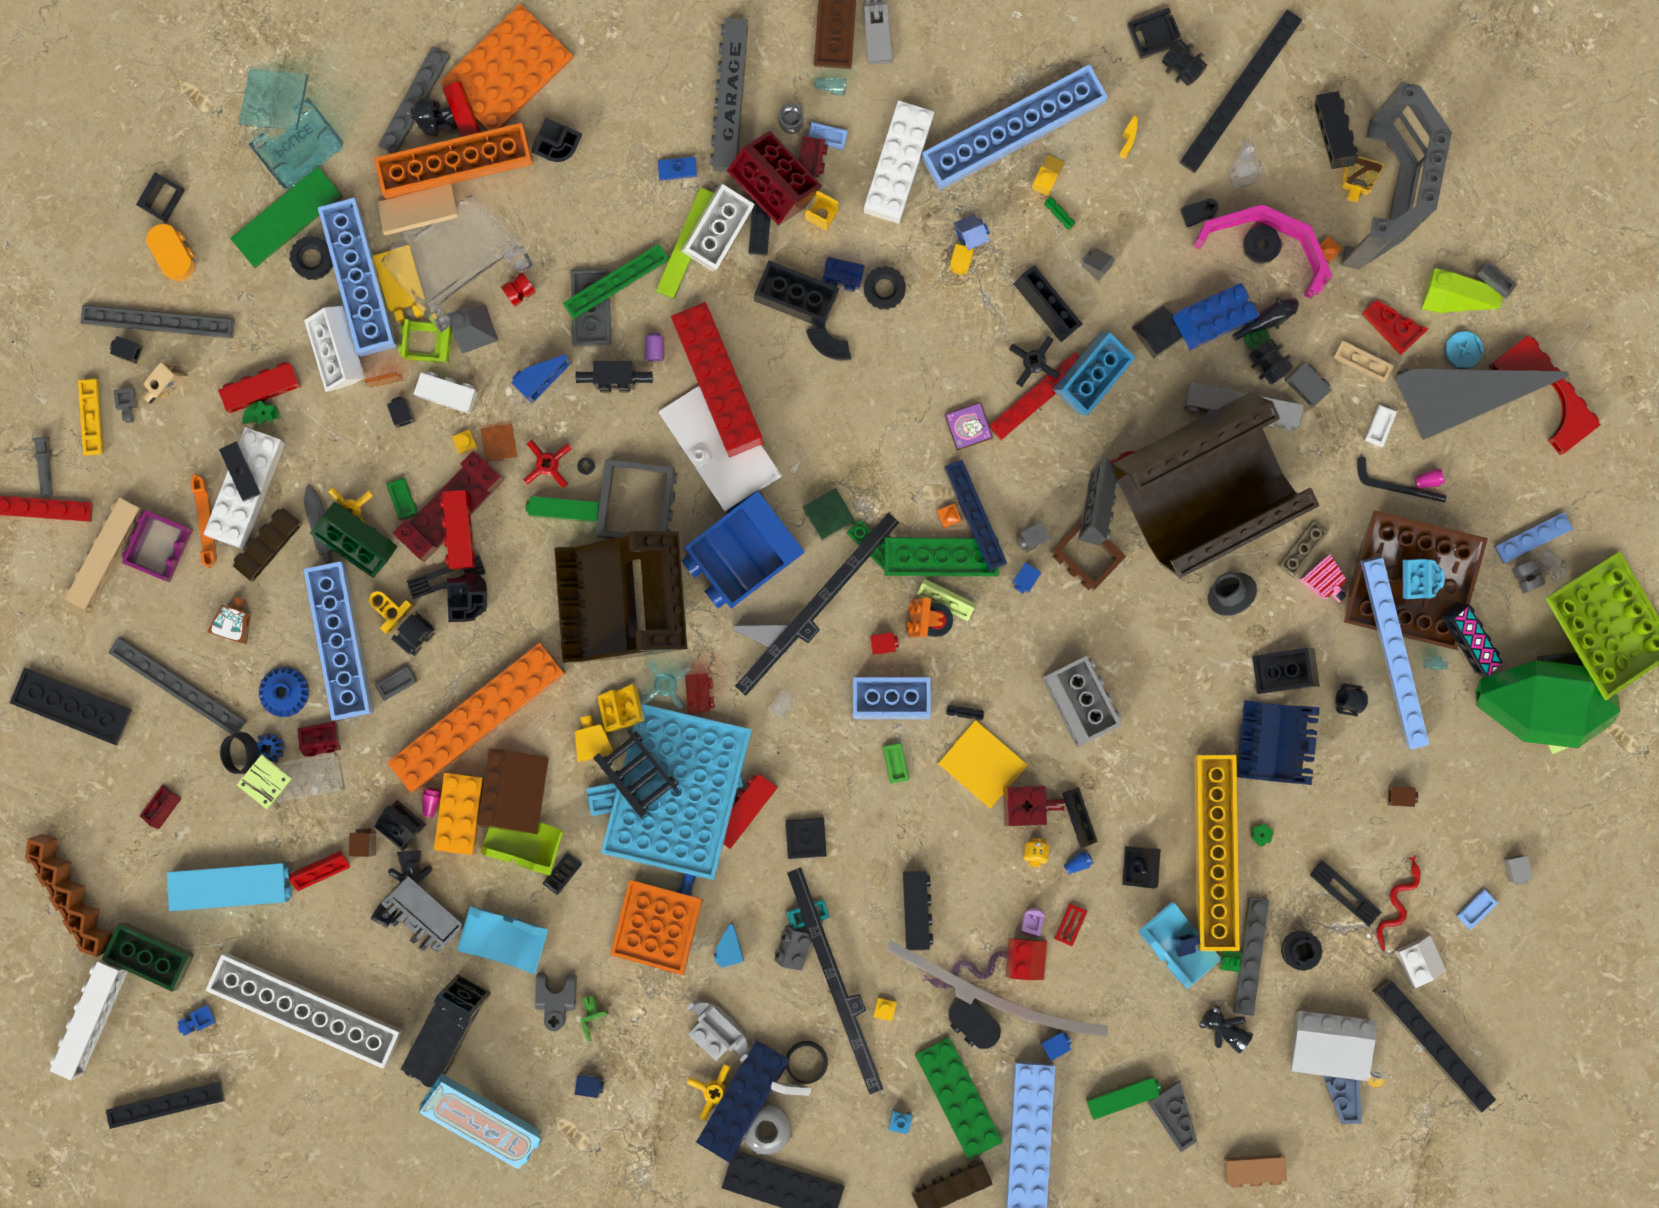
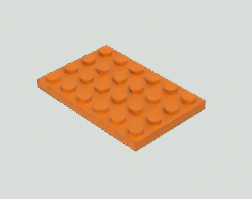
(509, 68)

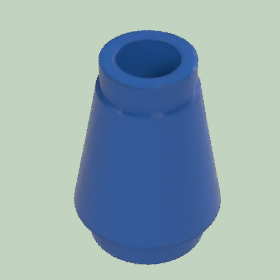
(1079, 862)

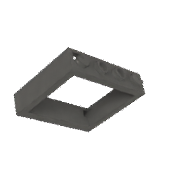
(669, 496)

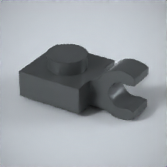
(124, 401)

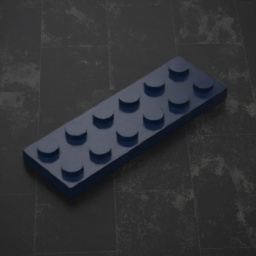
(742, 1101)

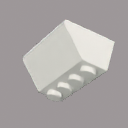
(334, 348)

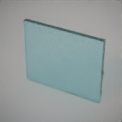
(273, 99)

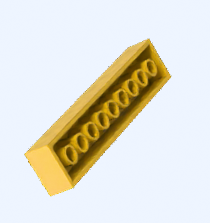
(1216, 852)

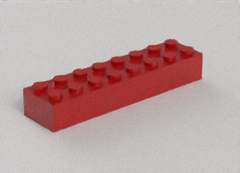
(717, 379)

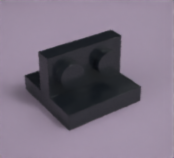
(399, 825)
(1141, 867)

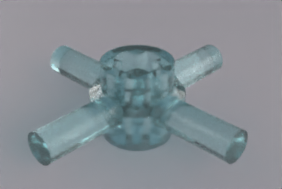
(658, 683)

